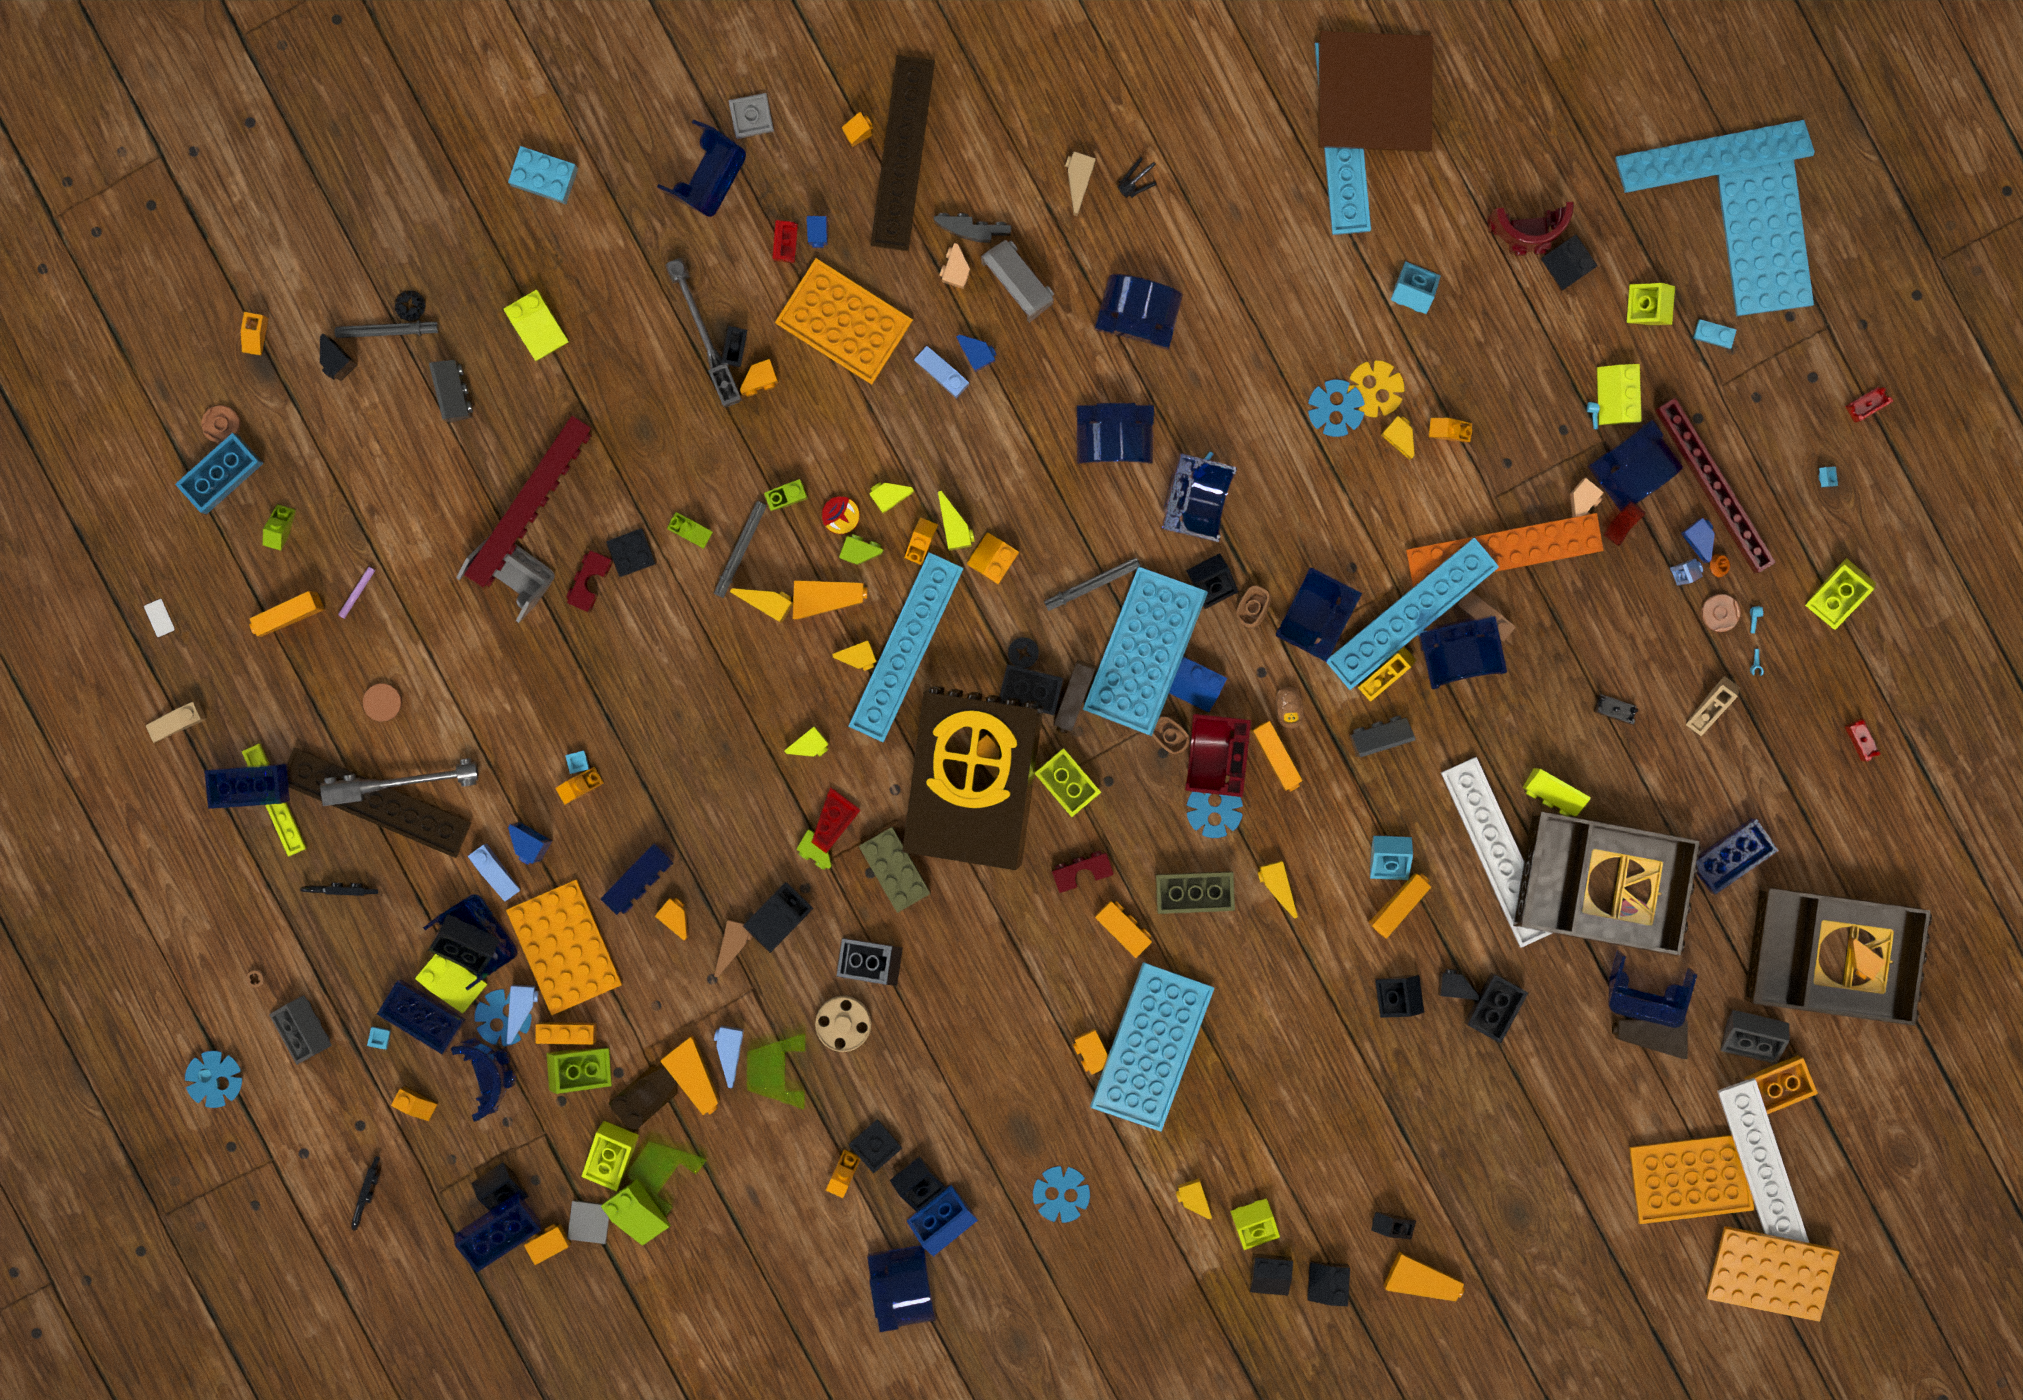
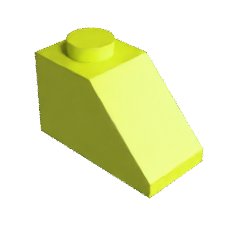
(889, 495)
(809, 744)

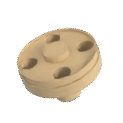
(843, 1023)

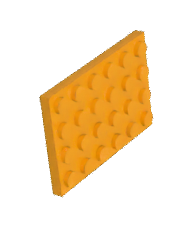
(843, 321)
(564, 947)
(1689, 1179)
(1772, 1273)

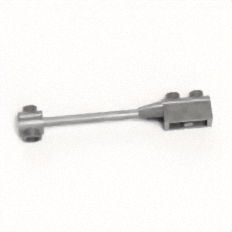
(719, 372)
(353, 788)

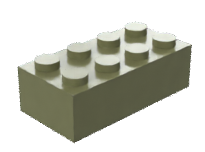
(894, 869)
(1195, 892)

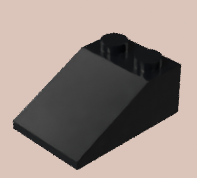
(869, 962)

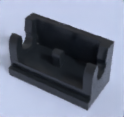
(1615, 709)

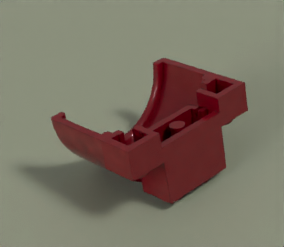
(1530, 234)
(1218, 755)

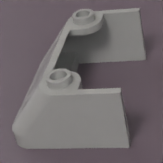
(1018, 279)
(522, 574)

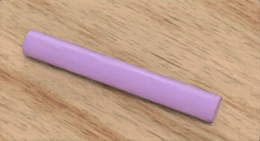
(356, 592)

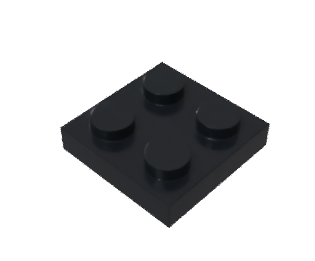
(631, 552)
(875, 1146)

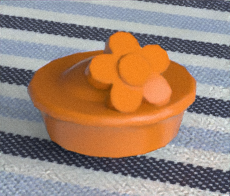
(1719, 565)

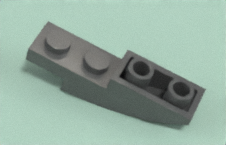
(963, 227)

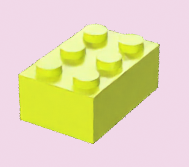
(1067, 782)

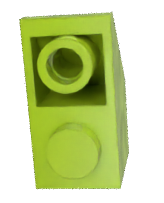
(786, 495)
(278, 527)
(689, 530)
(858, 551)
(809, 850)

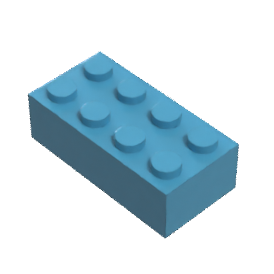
(219, 473)

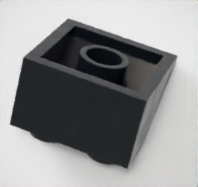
(1569, 262)
(334, 359)
(1215, 578)
(1400, 996)
(918, 1184)
(497, 1186)
(1271, 1274)
(1329, 1283)

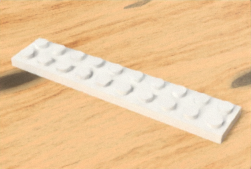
(1490, 839)
(1761, 1161)

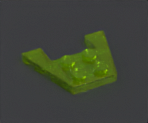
(767, 1070)
(656, 1166)

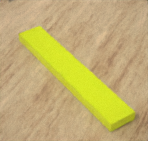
(279, 813)

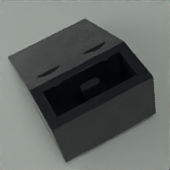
(778, 917)

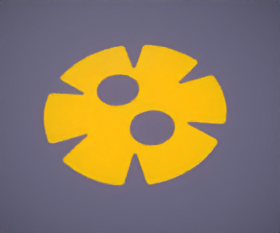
(1391, 384)

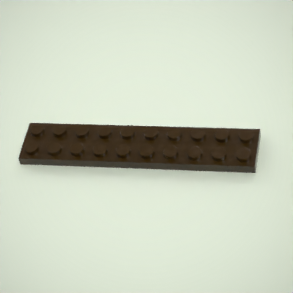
(902, 153)
(382, 807)

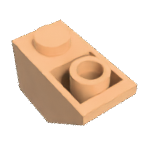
(957, 269)
(1584, 497)

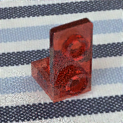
(1623, 523)

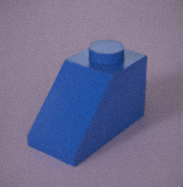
(817, 231)
(977, 352)
(1700, 538)

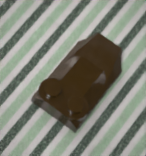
(644, 1097)

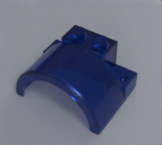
(1140, 307)
(1115, 433)
(1640, 464)
(1197, 498)
(1317, 614)
(1461, 652)
(491, 1073)
(902, 1290)

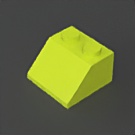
(1651, 304)
(1255, 1224)

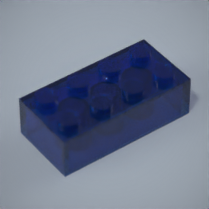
(247, 785)
(1734, 856)
(637, 878)
(421, 1016)
(497, 1232)

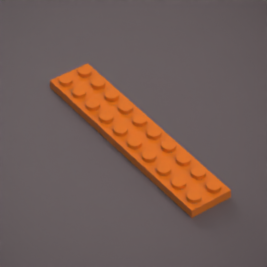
(1517, 546)

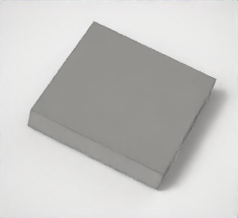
(751, 116)
(588, 1222)

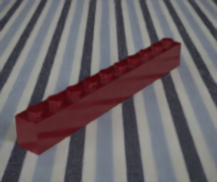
(1714, 486)
(528, 502)

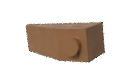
(1477, 608)
(733, 942)

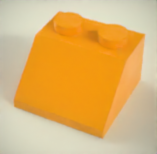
(993, 558)

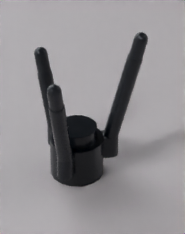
(1127, 185)

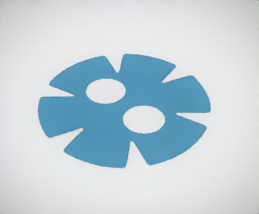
(1350, 401)
(1204, 809)
(486, 1013)
(201, 1089)
(1053, 1207)

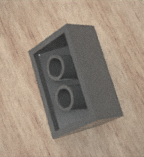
(451, 390)
(1381, 736)
(300, 1029)
(1755, 1037)

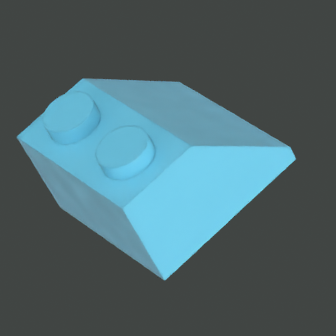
(1415, 288)
(1391, 857)

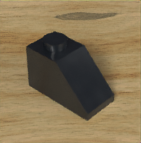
(734, 346)
(1455, 985)
(1393, 1225)

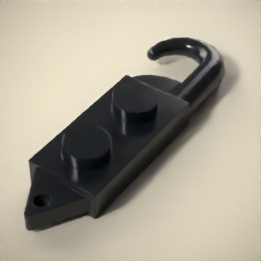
(338, 889)
(366, 1194)

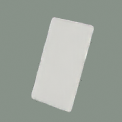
(159, 618)

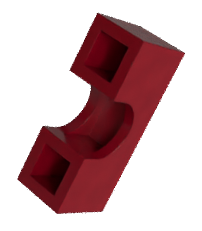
(593, 565)
(1097, 864)

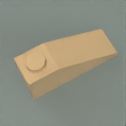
(1079, 174)
(1713, 706)
(176, 721)

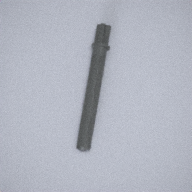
(387, 329)
(740, 549)
(1091, 584)

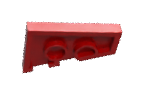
(833, 820)

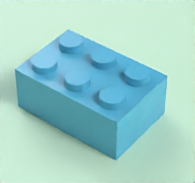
(543, 175)

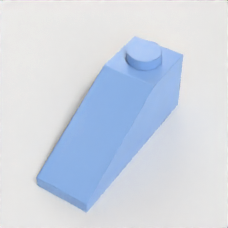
(942, 372)
(1687, 572)
(494, 872)
(521, 1003)
(729, 1047)

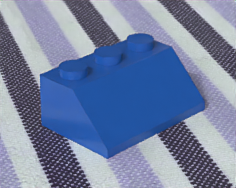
(1197, 684)
(528, 843)
(942, 1221)

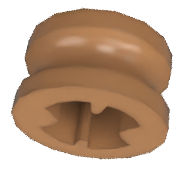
(249, 979)

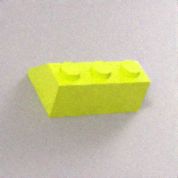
(1619, 394)
(1555, 793)

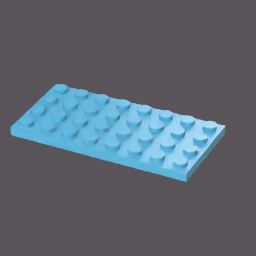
(1765, 239)
(1145, 651)
(1152, 1047)

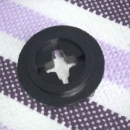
(414, 313)
(1032, 649)

